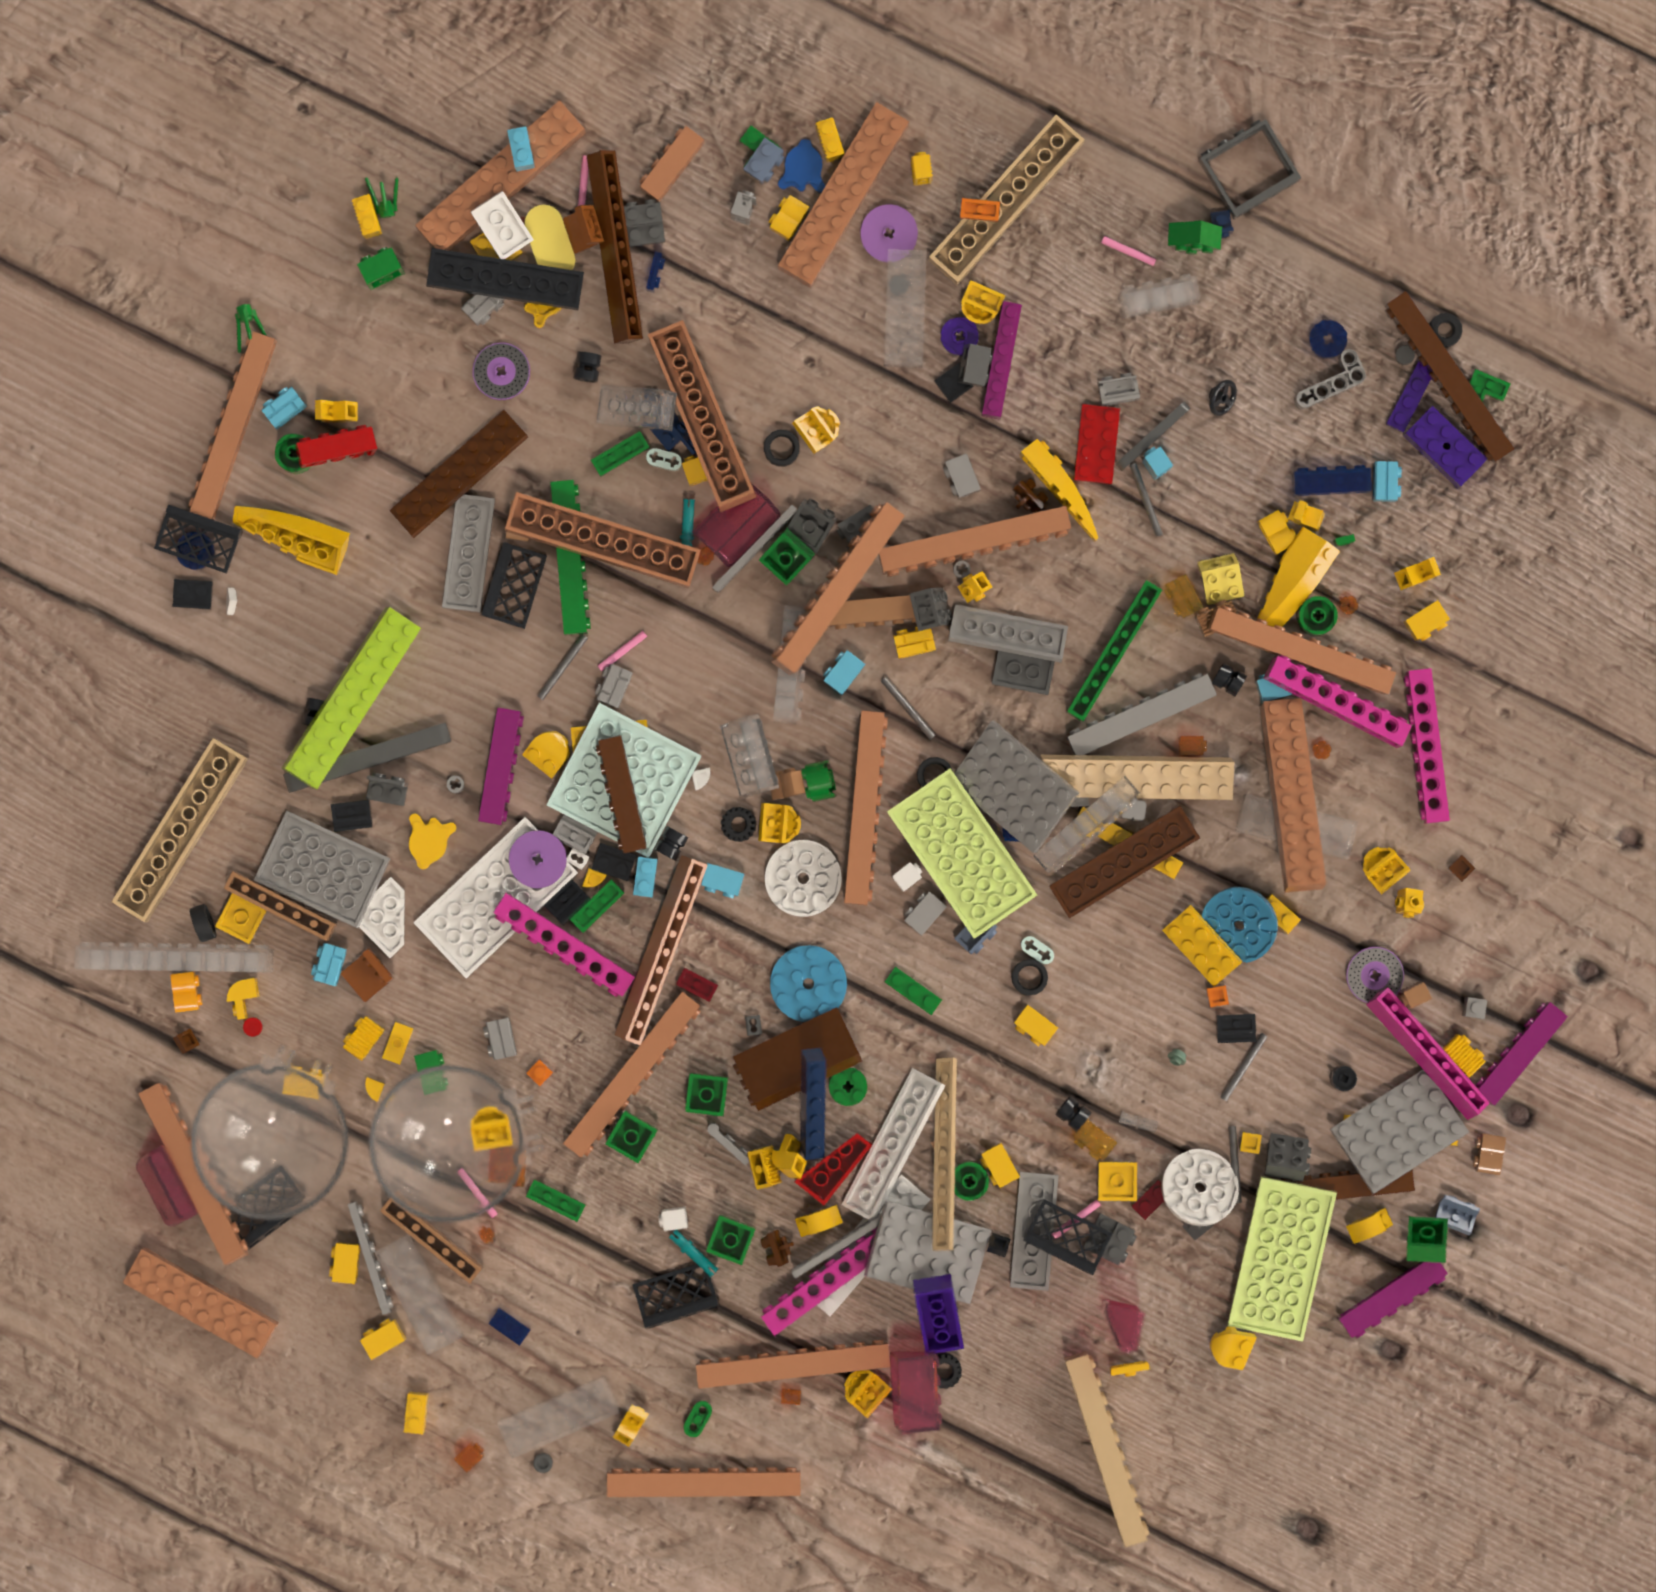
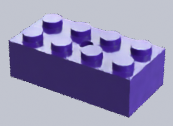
(1428, 438)
(938, 1314)

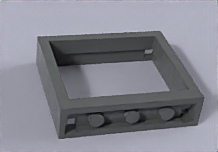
(1241, 136)

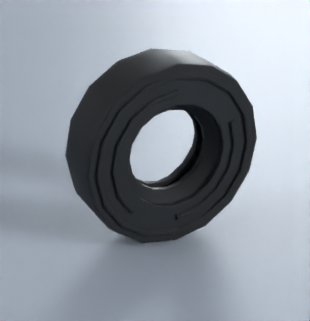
(1455, 324)

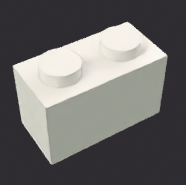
(907, 876)
(673, 1218)

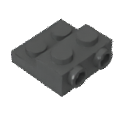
(644, 223)
(812, 524)
(1118, 1243)

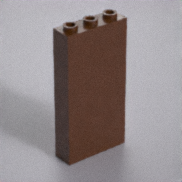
(774, 1067)

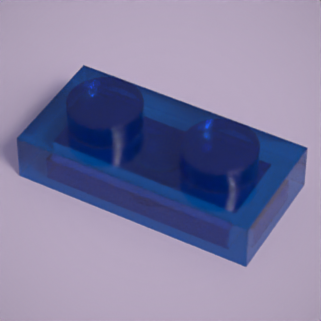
(657, 265)
(509, 1326)

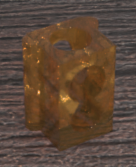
(792, 1392)

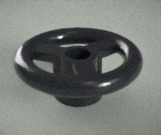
(1219, 395)

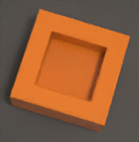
(1217, 996)
(539, 1072)

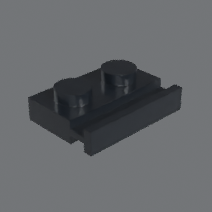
(948, 384)
(192, 594)
(351, 815)
(614, 862)
(567, 902)
(1236, 1028)

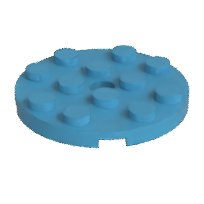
(1257, 916)
(805, 963)

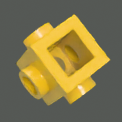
(971, 589)
(1409, 902)

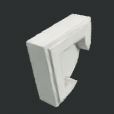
(231, 601)
(701, 778)

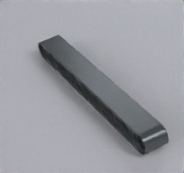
(379, 754)

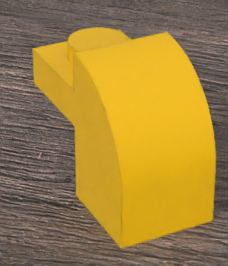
(336, 411)
(1306, 515)
(1417, 573)
(239, 992)
(788, 1159)
(818, 1221)
(1369, 1226)
(630, 1425)

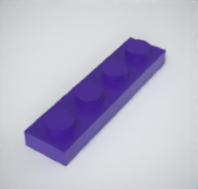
(1409, 398)

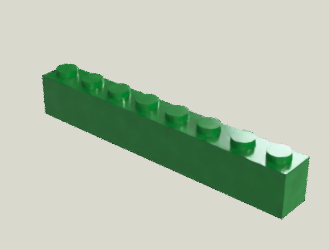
(571, 568)
(1114, 651)

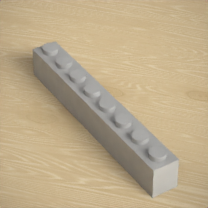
(1143, 715)

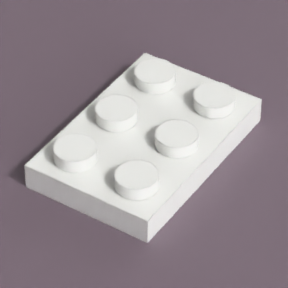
(501, 225)

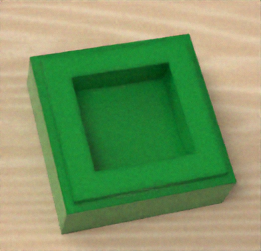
(1345, 540)

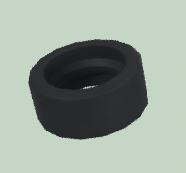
(781, 462)
(932, 760)
(203, 923)
(1015, 973)

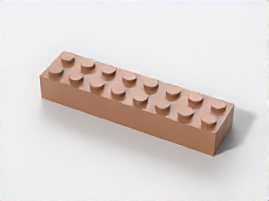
(200, 1302)

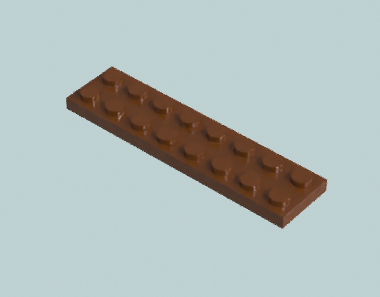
(458, 473)
(1124, 861)

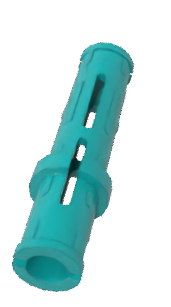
(687, 522)
(688, 1248)

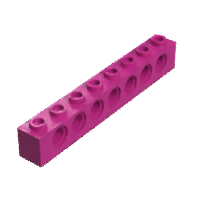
(1425, 678)
(1399, 726)
(509, 903)
(777, 1324)

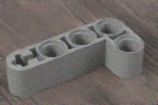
(1328, 384)

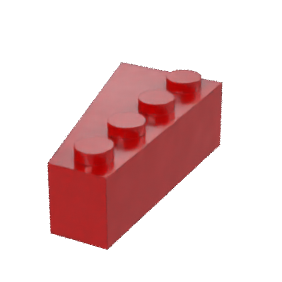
(336, 446)
(831, 1172)

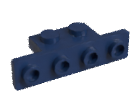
(679, 433)

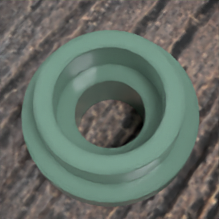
(1177, 1057)

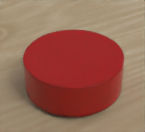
(252, 1027)

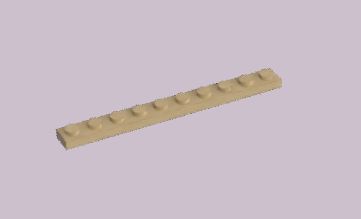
(944, 1156)

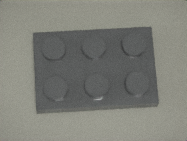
(1023, 673)

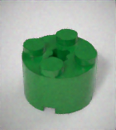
(284, 454)
(1324, 608)
(819, 781)
(856, 1094)
(976, 1189)

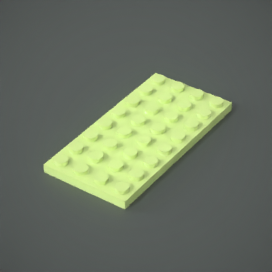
(962, 853)
(1281, 1258)

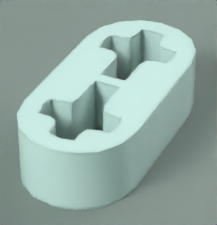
(665, 455)
(1040, 946)

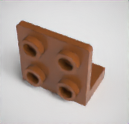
(583, 228)
(367, 975)

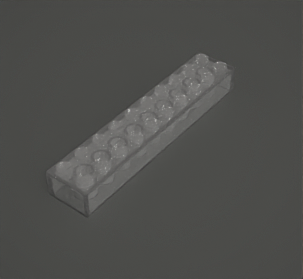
(171, 958)

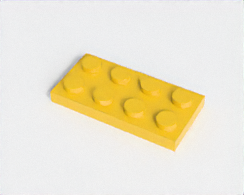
(1202, 945)

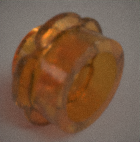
(709, 556)
(1349, 610)
(1325, 754)
(486, 1235)

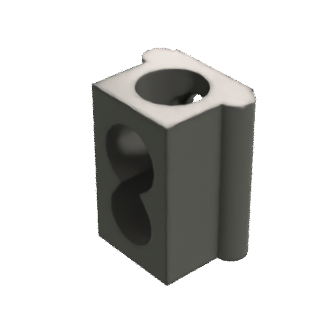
(758, 1025)

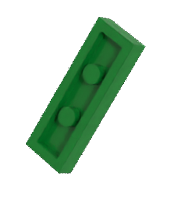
(620, 454)
(597, 906)
(913, 991)
(555, 1200)

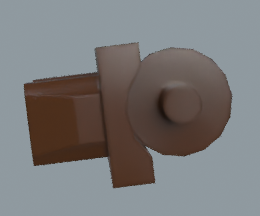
(1027, 498)
(779, 1247)

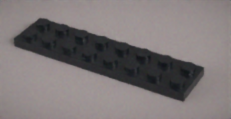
(504, 279)

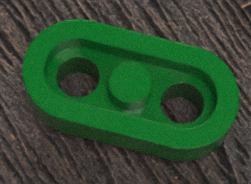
(697, 1418)

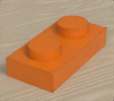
(980, 210)

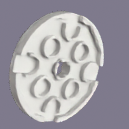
(783, 873)
(1204, 1168)

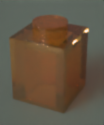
(1192, 745)
(470, 1456)

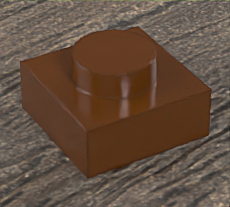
(1461, 868)
(186, 1041)

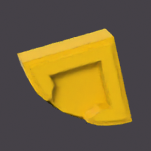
(593, 878)
(374, 1088)

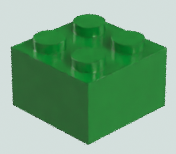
(1194, 237)
(380, 268)
(787, 557)
(706, 1094)
(631, 1136)
(730, 1239)
(1427, 1239)

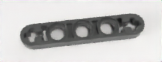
(1150, 438)

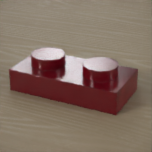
(697, 984)
(1149, 1200)

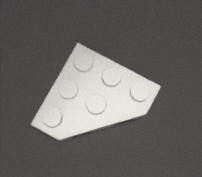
(386, 918)

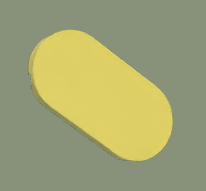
(551, 241)

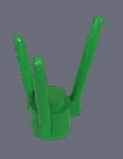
(385, 209)
(245, 315)

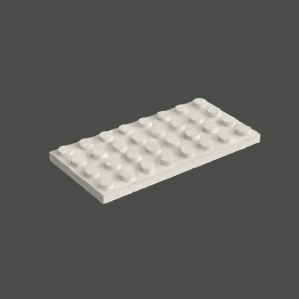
(463, 917)

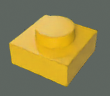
(1250, 1142)

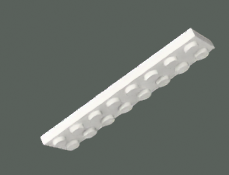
(893, 1145)
(902, 1193)

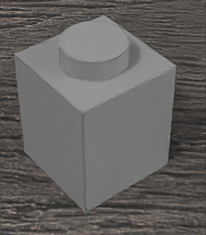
(1474, 1008)

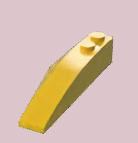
(1054, 477)
(304, 538)
(1297, 577)

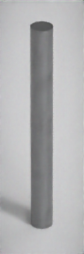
(1146, 500)
(562, 667)
(908, 708)
(1243, 1067)
(1234, 1157)

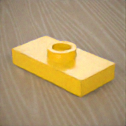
(397, 1043)
(1129, 1369)

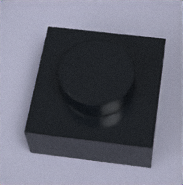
(998, 1245)

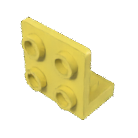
(1221, 578)

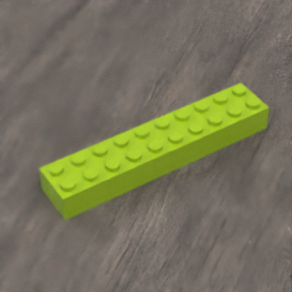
(351, 698)

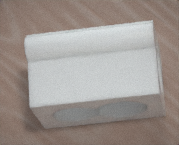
(579, 854)

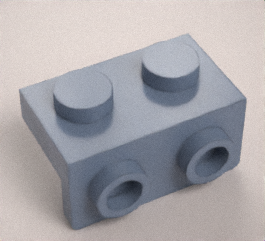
(764, 161)
(972, 945)
(1459, 1214)

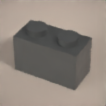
(975, 365)

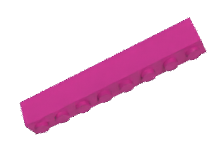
(1428, 1053)

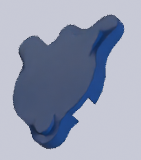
(802, 168)

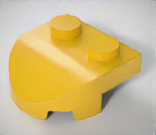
(981, 303)
(817, 428)
(548, 752)
(778, 823)
(1384, 868)
(490, 1129)
(1232, 1347)
(865, 1391)

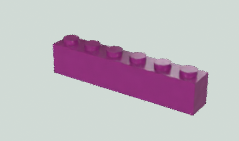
(1001, 360)
(500, 765)
(1521, 1052)
(1391, 1296)

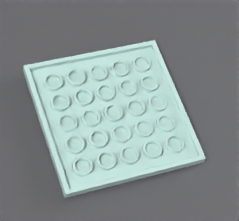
(656, 767)

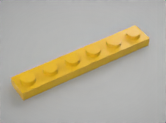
(1114, 834)

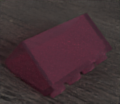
(735, 530)
(165, 1187)
(1124, 1323)
(915, 1391)

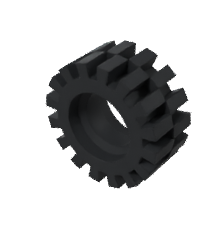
(728, 818)
(956, 1370)

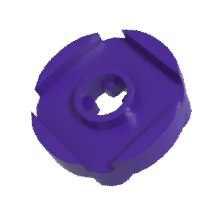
(958, 325)

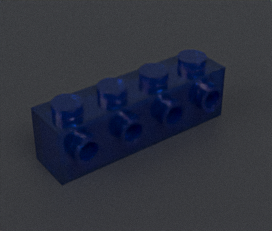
(1331, 481)

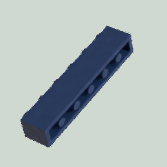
(813, 1103)

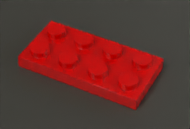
(1097, 444)

